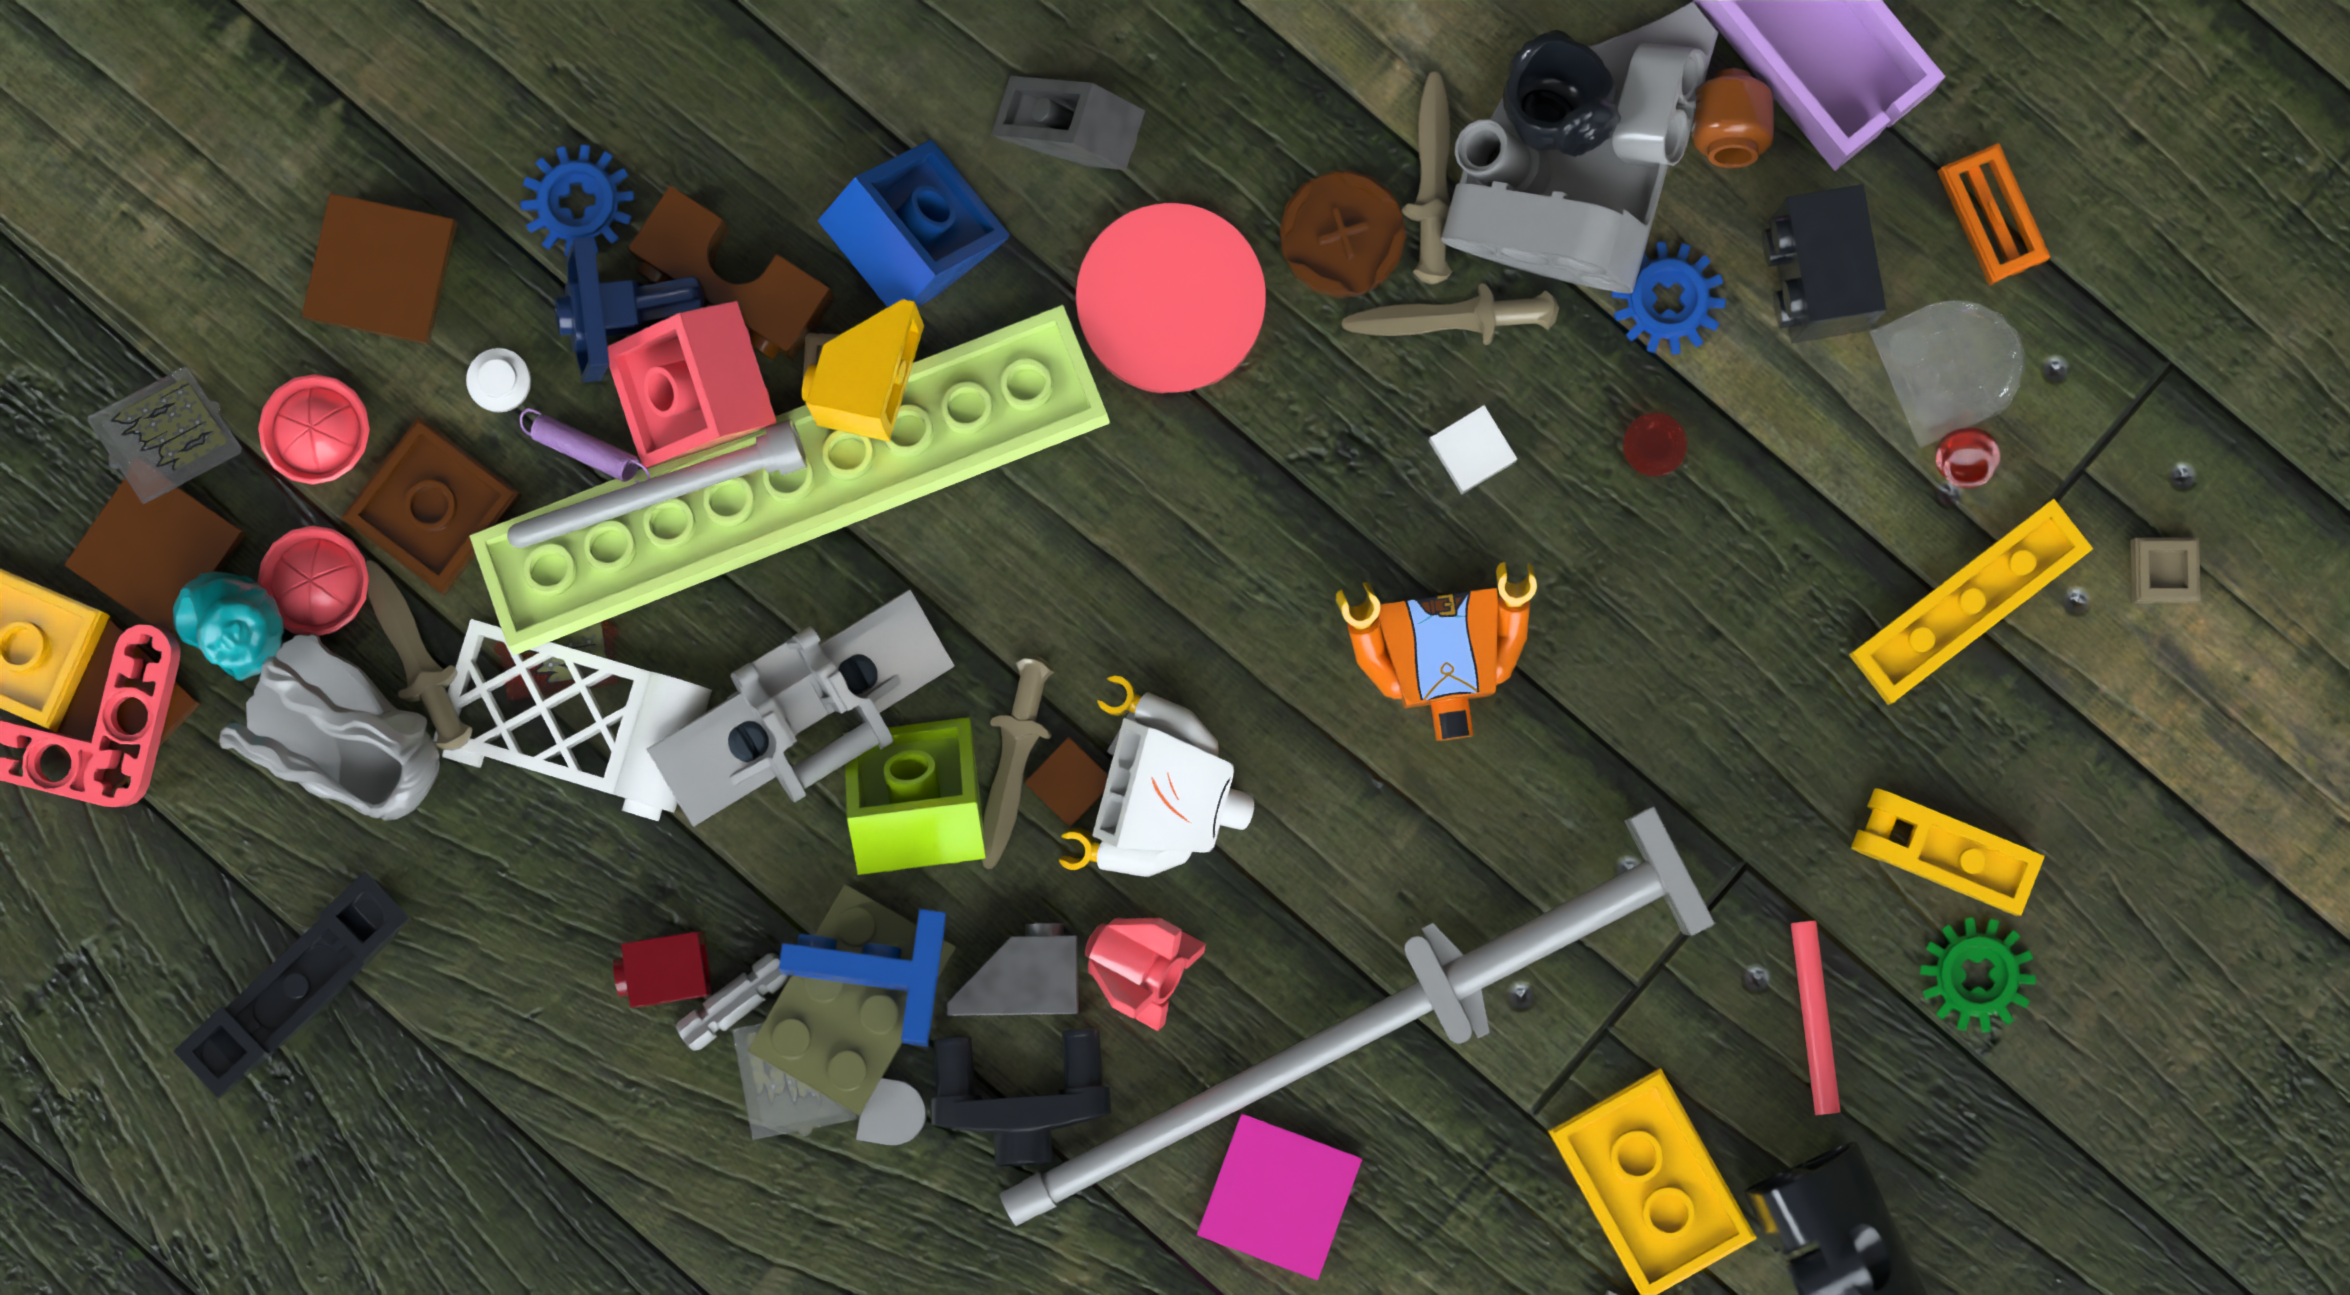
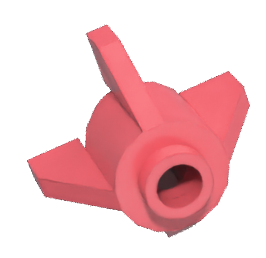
(1140, 965)

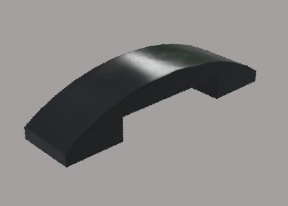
(293, 987)

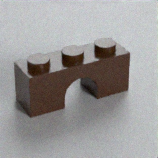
(776, 307)

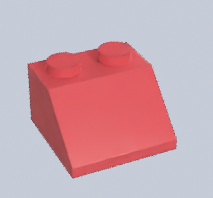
(690, 384)

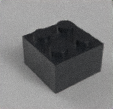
(1824, 264)

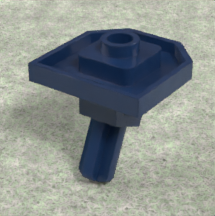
(613, 309)

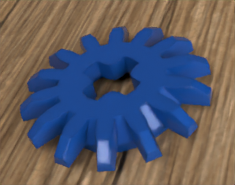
(558, 185)
(1694, 299)

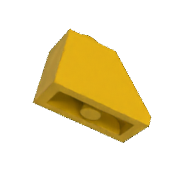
(865, 373)

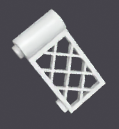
(653, 711)

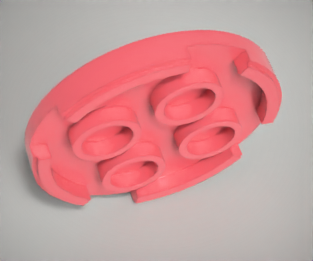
(1170, 298)

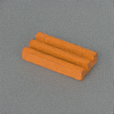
(1971, 223)

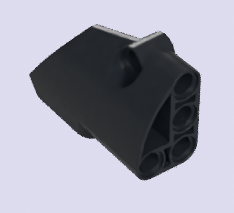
(1842, 1209)

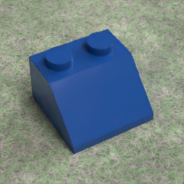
(912, 225)

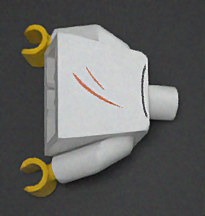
(1161, 791)

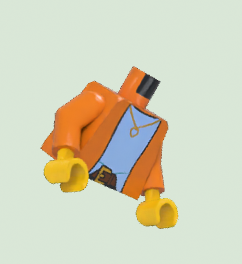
(1442, 647)

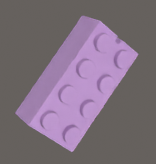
(1830, 65)

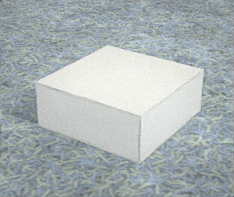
(1472, 449)

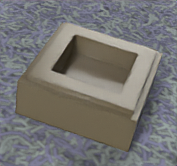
(2165, 570)

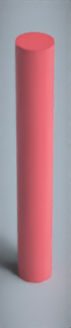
(1815, 1017)

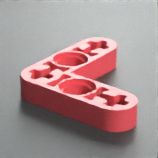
(93, 757)

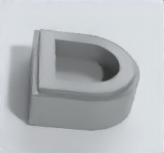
(892, 1114)

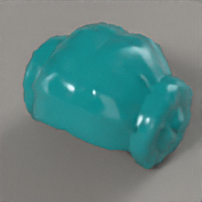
(229, 622)

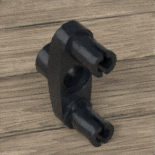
(1022, 1123)

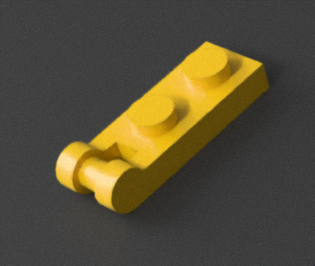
(1950, 853)

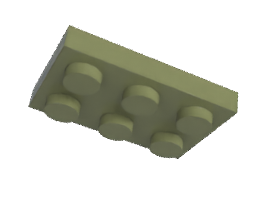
(838, 1032)

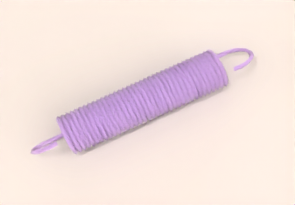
(583, 447)

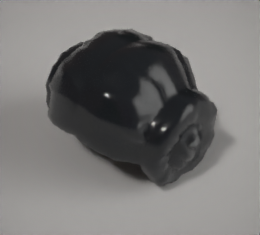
(1560, 95)

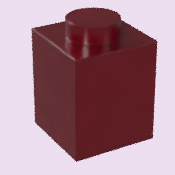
(664, 970)

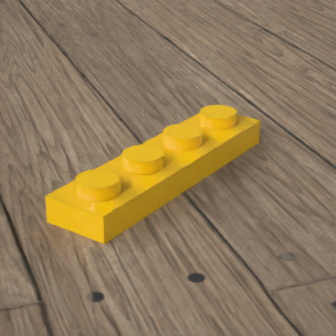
(1971, 601)

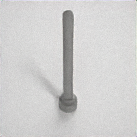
(774, 451)

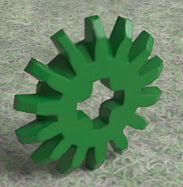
(2003, 974)

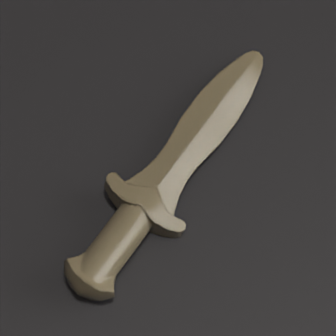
(1433, 198)
(1476, 314)
(424, 676)
(1018, 737)

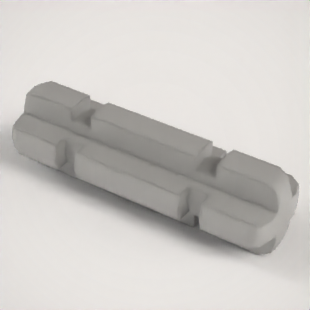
(732, 1002)

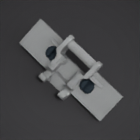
(790, 689)

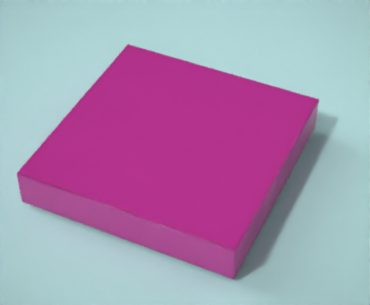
(1279, 1196)

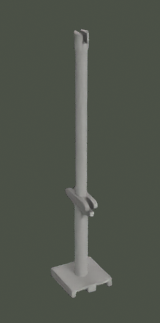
(1446, 984)

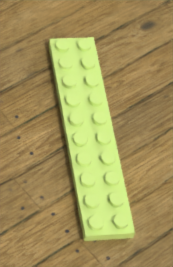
(955, 421)

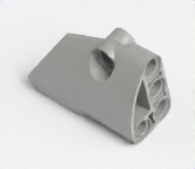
(1593, 211)

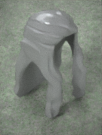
(335, 733)

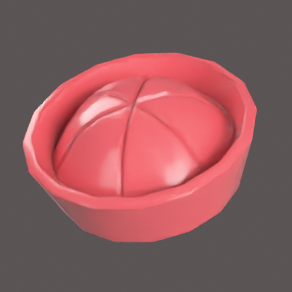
(313, 429)
(315, 579)

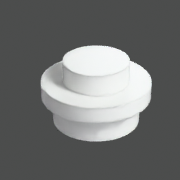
(498, 380)

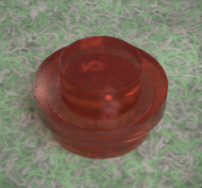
(1654, 444)
(1967, 457)

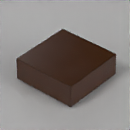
(1068, 782)

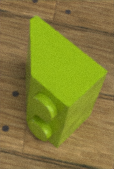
(916, 799)

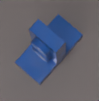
(880, 968)

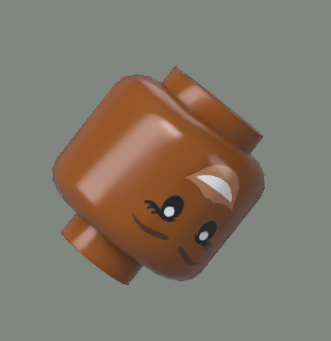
(1733, 119)

